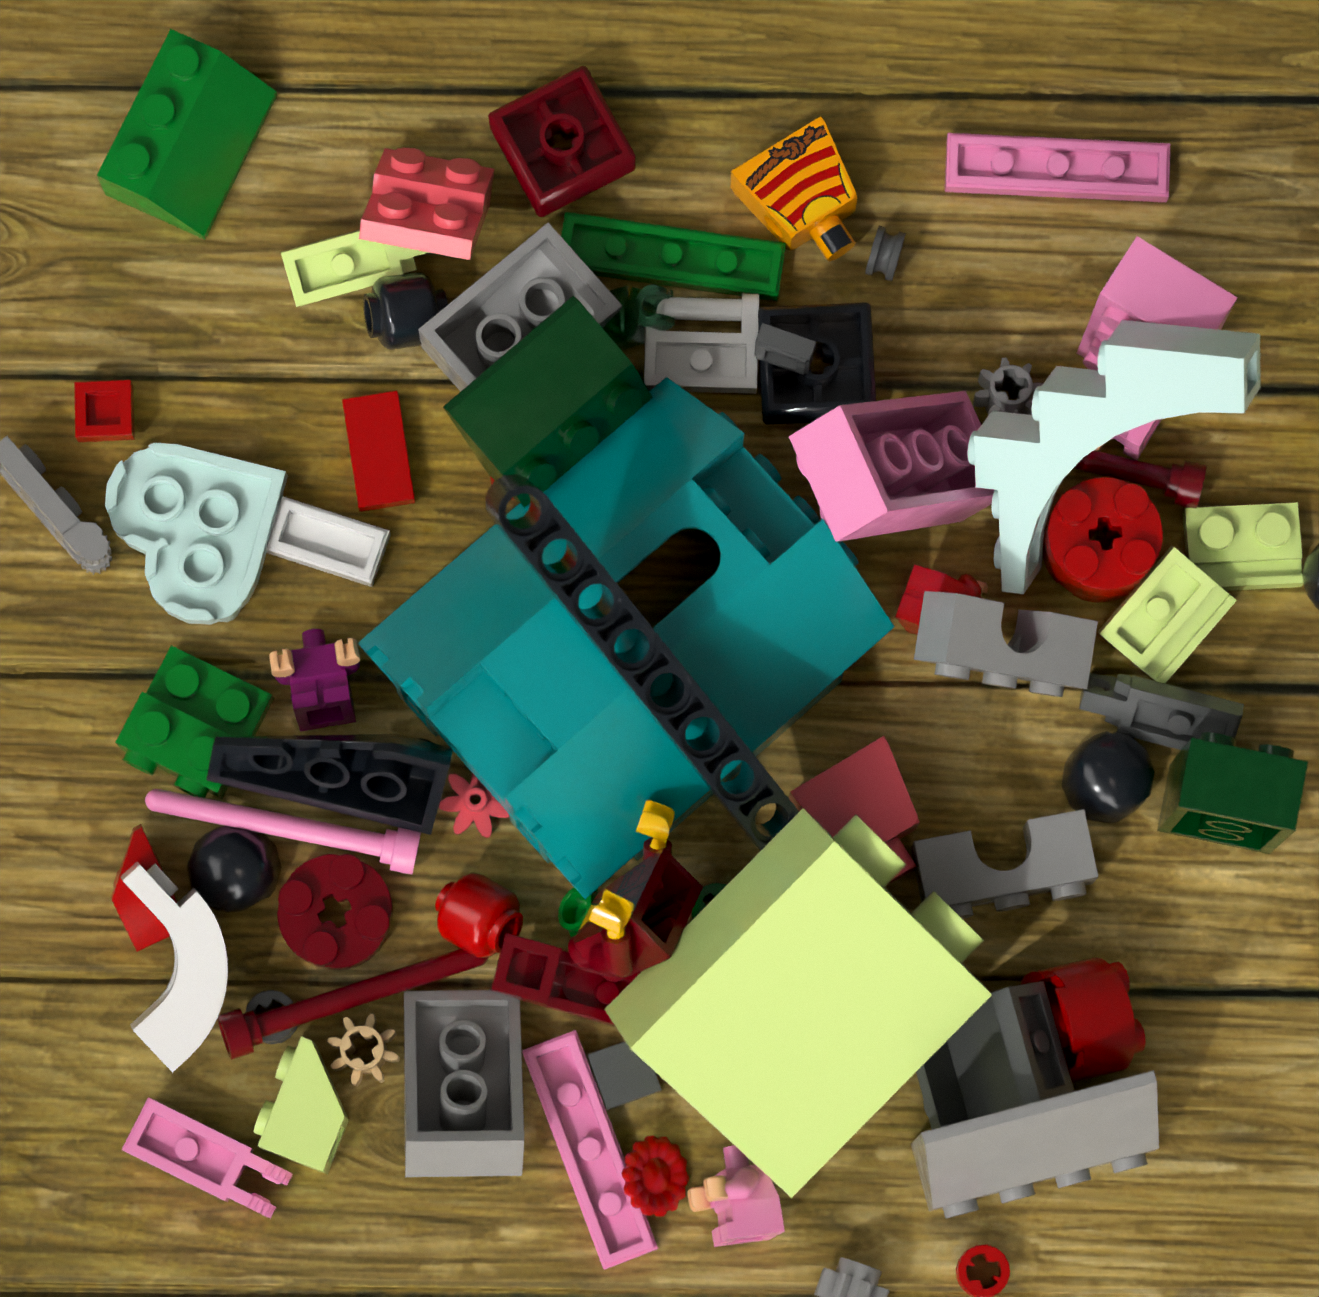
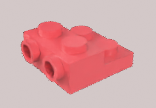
(427, 203)

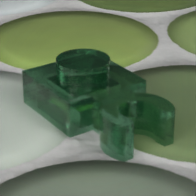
(638, 312)

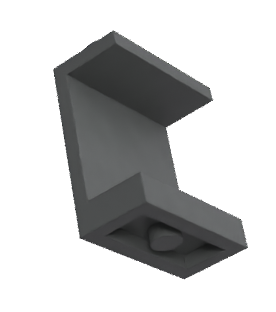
(997, 1059)

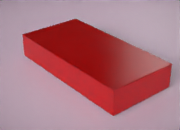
(378, 451)

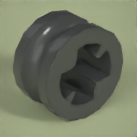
(885, 253)
(266, 1000)

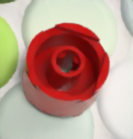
(1122, 514)
(1092, 1016)

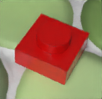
(104, 411)

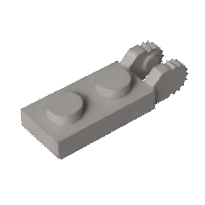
(54, 508)

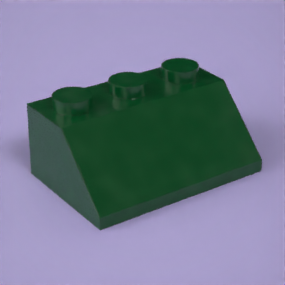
(549, 399)

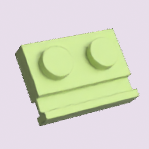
(1246, 545)
(1167, 615)

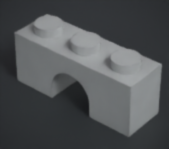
(966, 635)
(1055, 862)

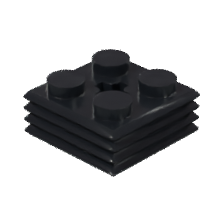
(842, 339)

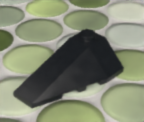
(358, 775)

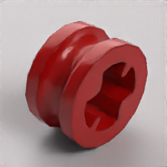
(990, 1255)

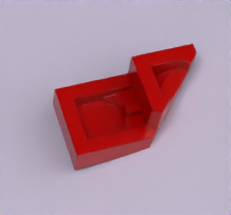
(136, 917)

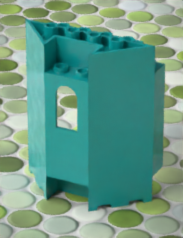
(541, 710)

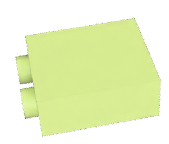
(803, 997)

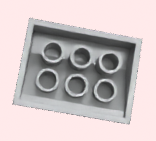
(1038, 1143)

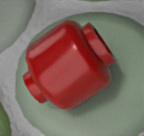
(477, 914)

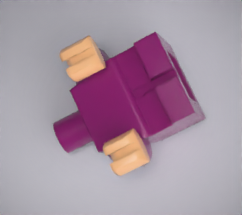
(319, 679)

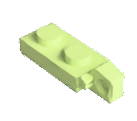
(342, 266)

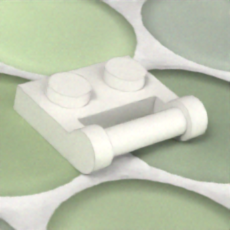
(705, 359)

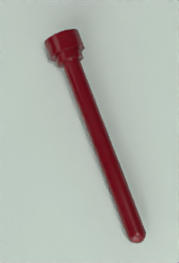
(1179, 481)
(246, 1030)

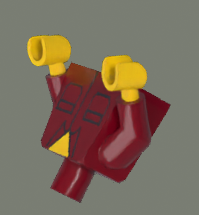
(641, 912)

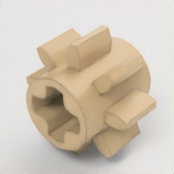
(379, 1052)

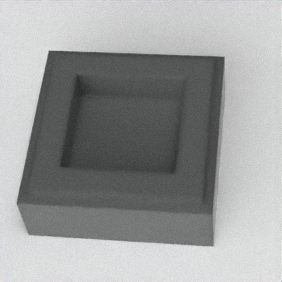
(784, 349)
(622, 1075)

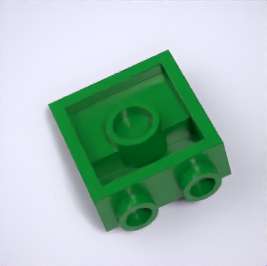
(183, 714)

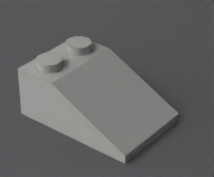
(510, 304)
(462, 1084)

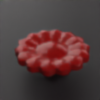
(655, 1176)

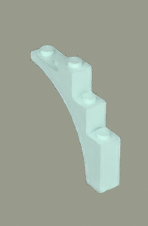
(1140, 378)

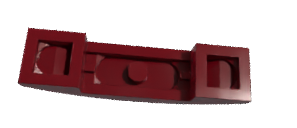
(553, 980)

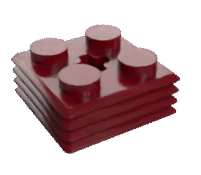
(576, 110)

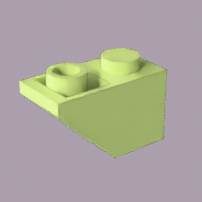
(307, 1113)

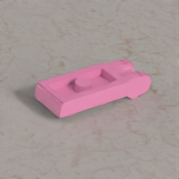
(199, 1155)

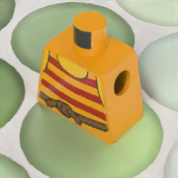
(800, 190)

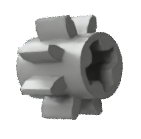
(1006, 378)
(850, 1280)

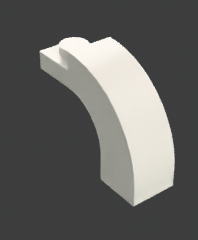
(197, 988)

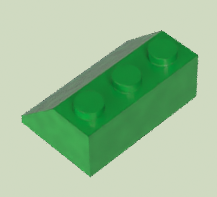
(186, 135)

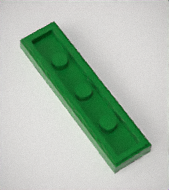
(676, 256)

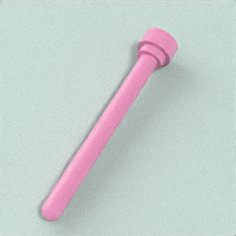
(393, 847)

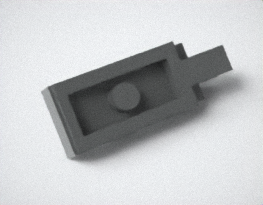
(1159, 710)

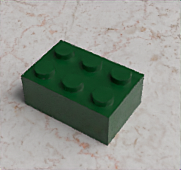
(1233, 793)

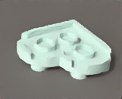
(198, 523)

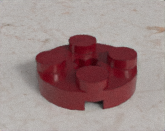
(323, 943)

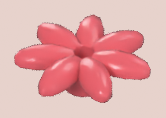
(468, 811)

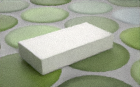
(327, 541)

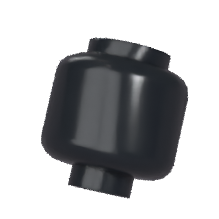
(400, 308)

